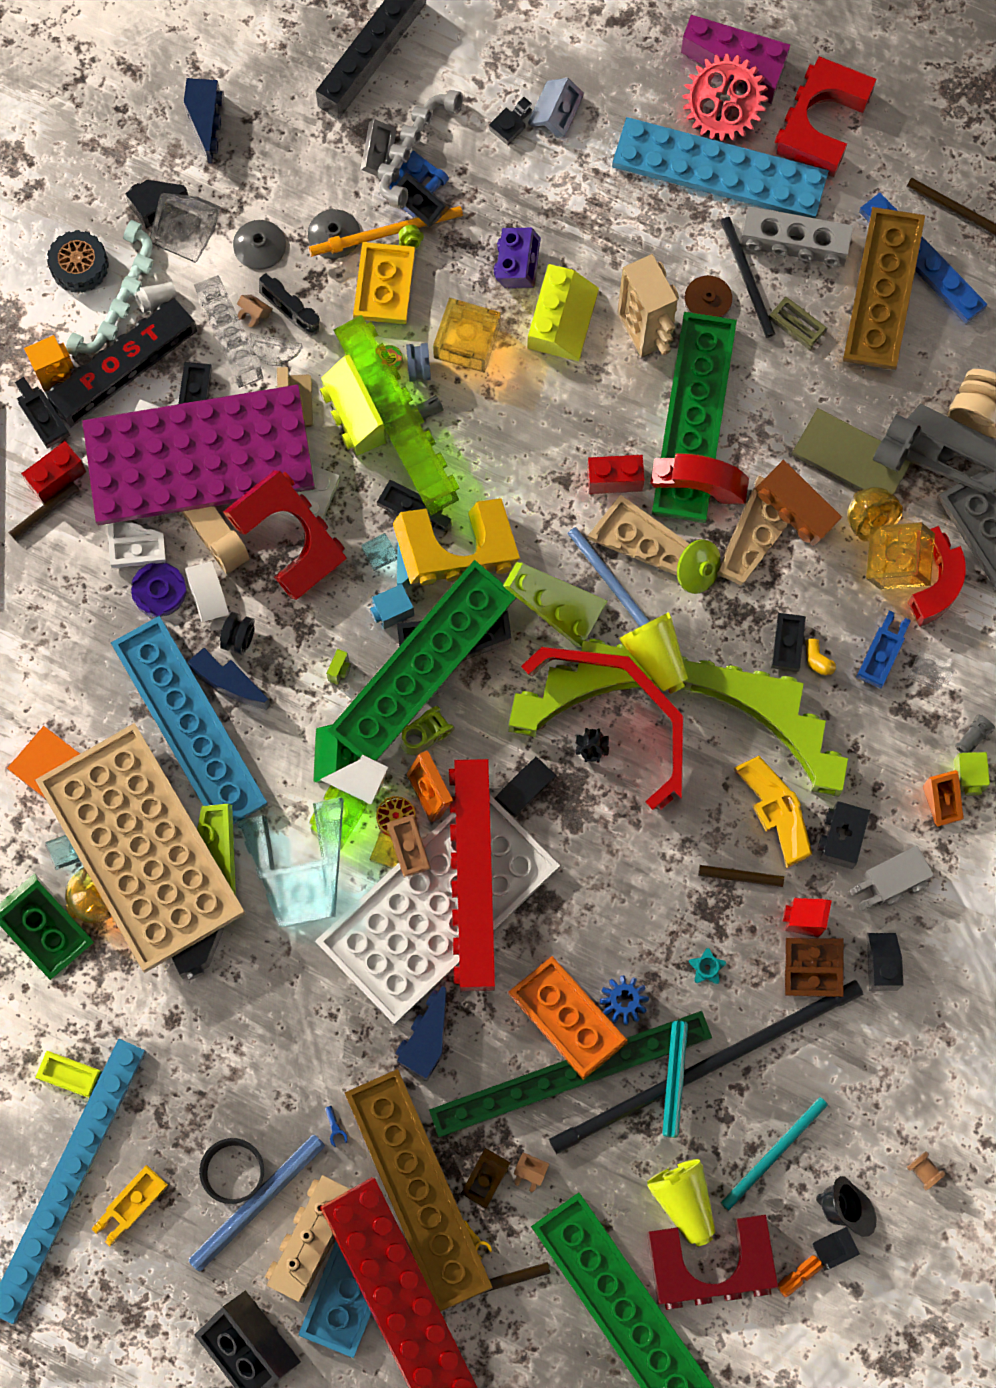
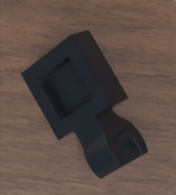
(509, 123)

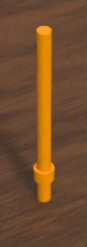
(337, 244)

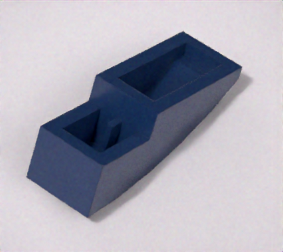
(227, 680)

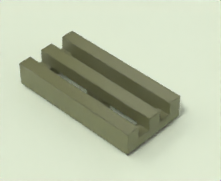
(791, 330)

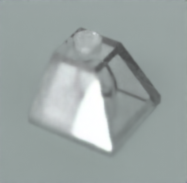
(184, 225)

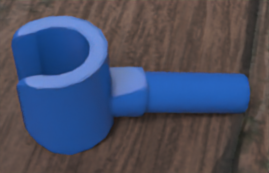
(334, 1125)

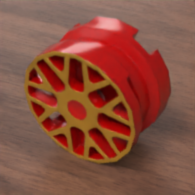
(392, 811)

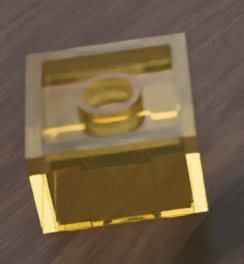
(467, 335)

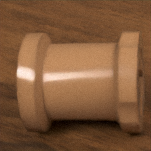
(926, 1170)

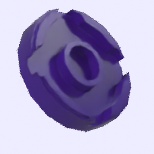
(158, 589)

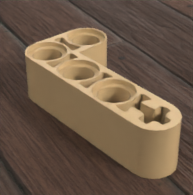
(218, 538)

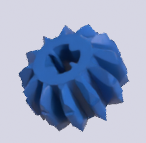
(615, 994)

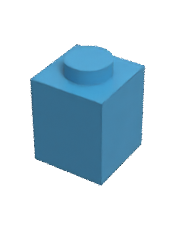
(392, 607)

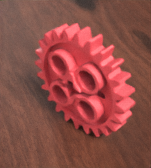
(702, 91)

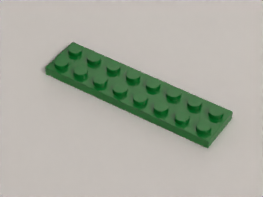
(695, 407)
(422, 663)
(617, 1298)

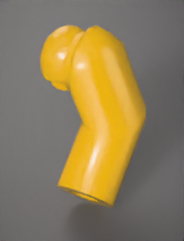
(818, 661)

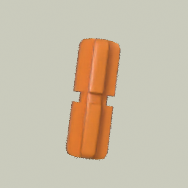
(795, 1279)

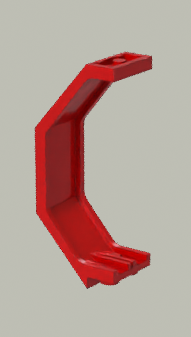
(663, 794)

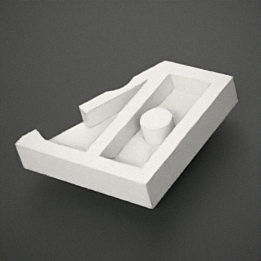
(134, 545)

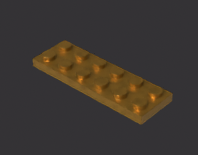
(884, 288)

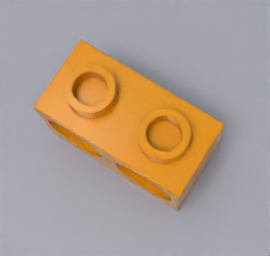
(50, 362)

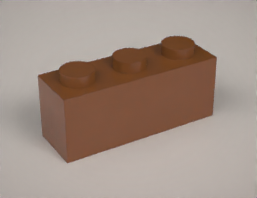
(798, 503)

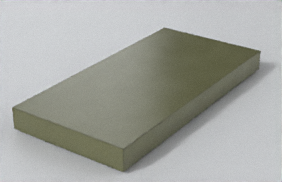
(845, 454)

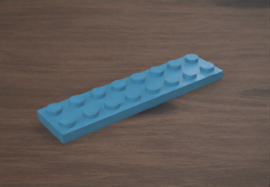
(719, 168)
(187, 719)

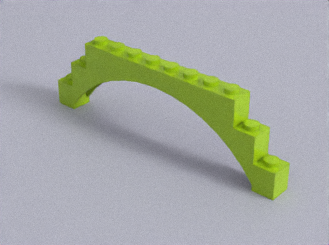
(765, 698)

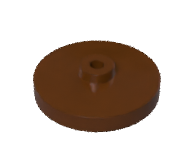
(708, 296)

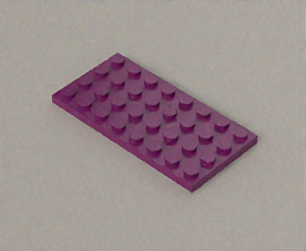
(195, 453)

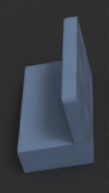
(557, 106)

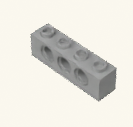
(808, 229)

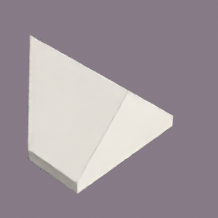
(359, 779)

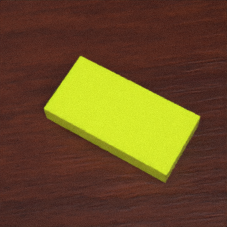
(68, 1074)

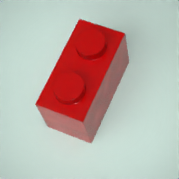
(54, 472)
(615, 474)

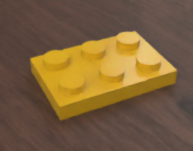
(384, 282)

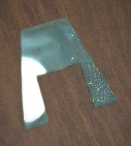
(304, 890)

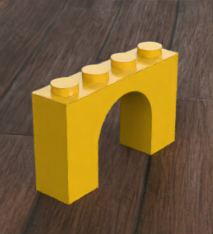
(429, 561)

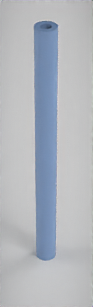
(608, 577)

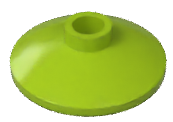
(698, 566)

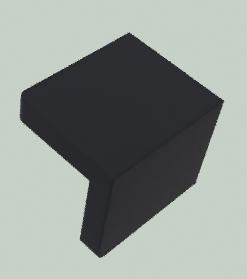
(835, 1248)

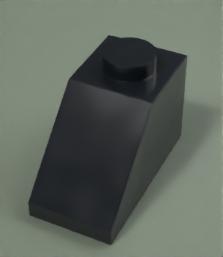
(144, 198)
(197, 957)
(884, 962)

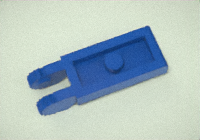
(882, 652)

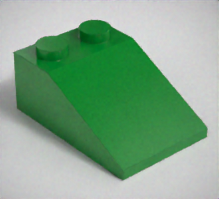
(42, 927)

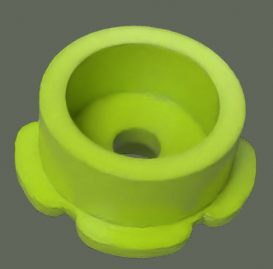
(410, 236)

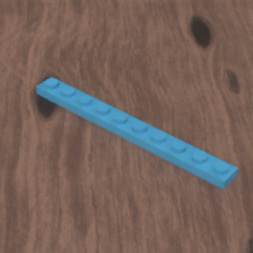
(68, 1178)

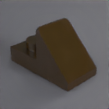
(486, 1178)

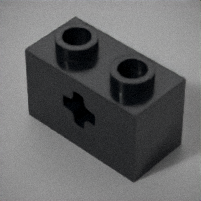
(854, 822)

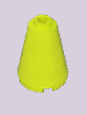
(658, 652)
(686, 1200)

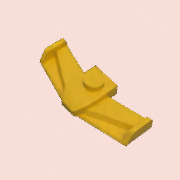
(777, 809)

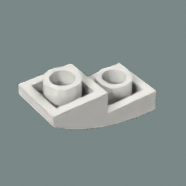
(206, 591)

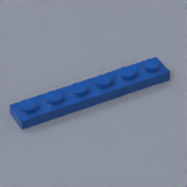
(937, 272)

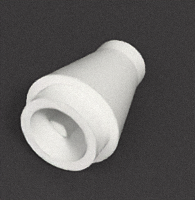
(151, 297)

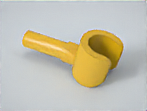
(476, 1240)

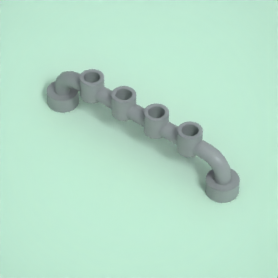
(409, 135)

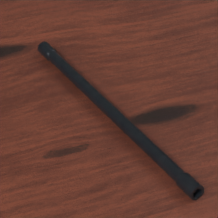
(575, 1134)

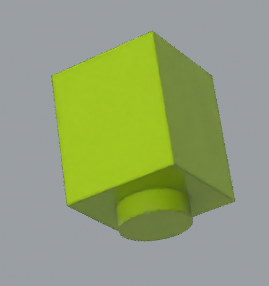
(972, 772)

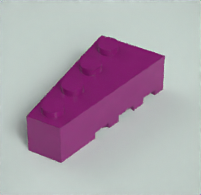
(709, 38)

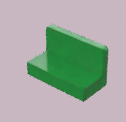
(329, 754)

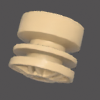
(976, 402)

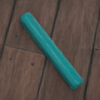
(675, 1079)

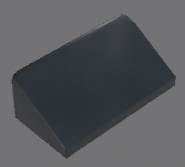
(422, 200)

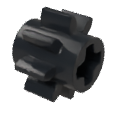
(592, 745)

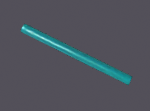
(774, 1153)

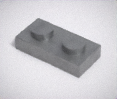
(377, 146)

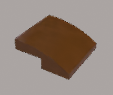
(814, 967)

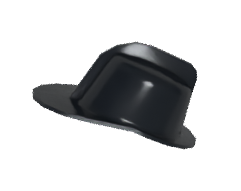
(848, 1207)

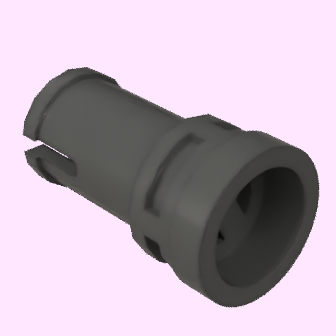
(978, 730)

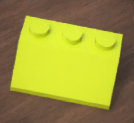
(562, 313)
(352, 407)

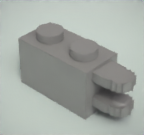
(894, 878)

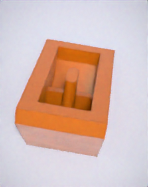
(944, 797)

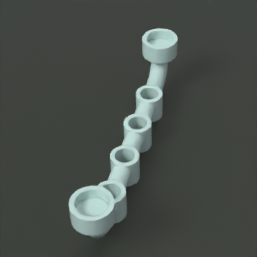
(118, 307)

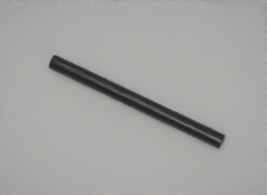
(748, 278)

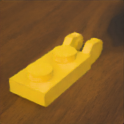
(131, 1203)

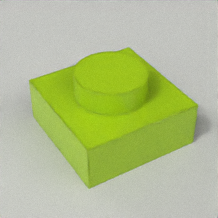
(339, 667)

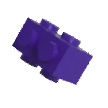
(517, 257)

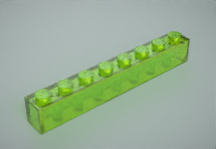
(397, 416)

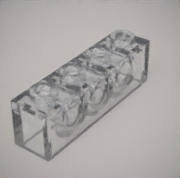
(228, 331)

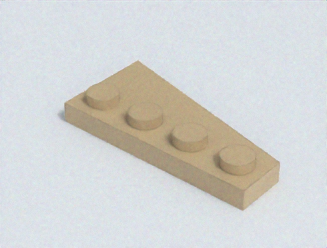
(638, 536)

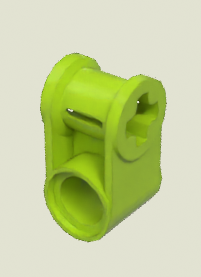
(429, 727)

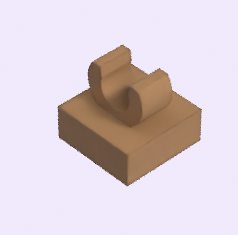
(254, 307)
(531, 1170)

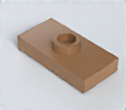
(408, 846)

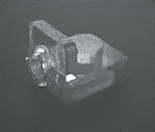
(931, 670)

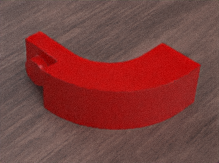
(701, 473)
(937, 599)

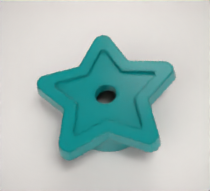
(707, 959)

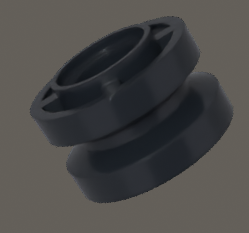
(237, 633)

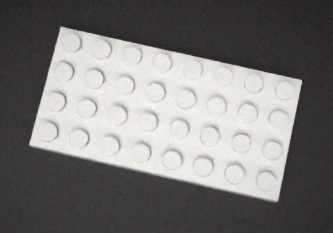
(402, 930)

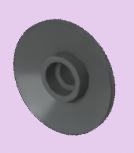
(319, 230)
(262, 254)

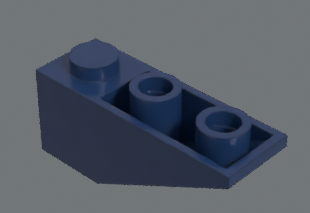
(202, 104)
(425, 1046)

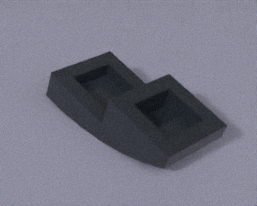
(525, 787)

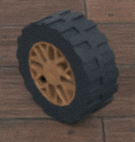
(77, 261)

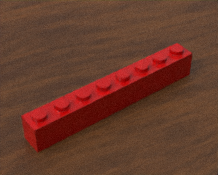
(474, 875)

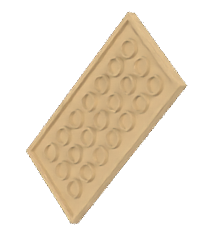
(140, 847)

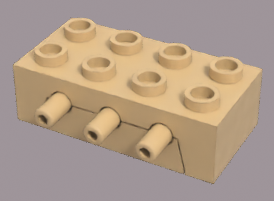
(647, 305)
(307, 1245)

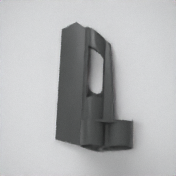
(933, 439)

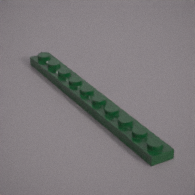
(560, 1078)

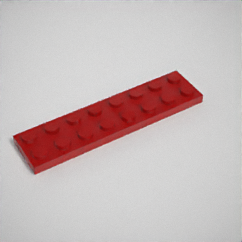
(395, 1289)

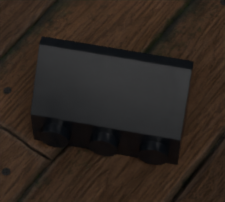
(247, 1345)

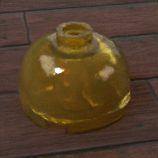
(872, 508)
(84, 900)

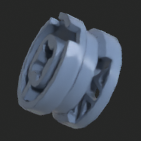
(418, 362)

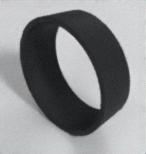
(203, 1170)

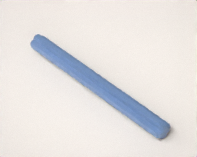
(256, 1203)

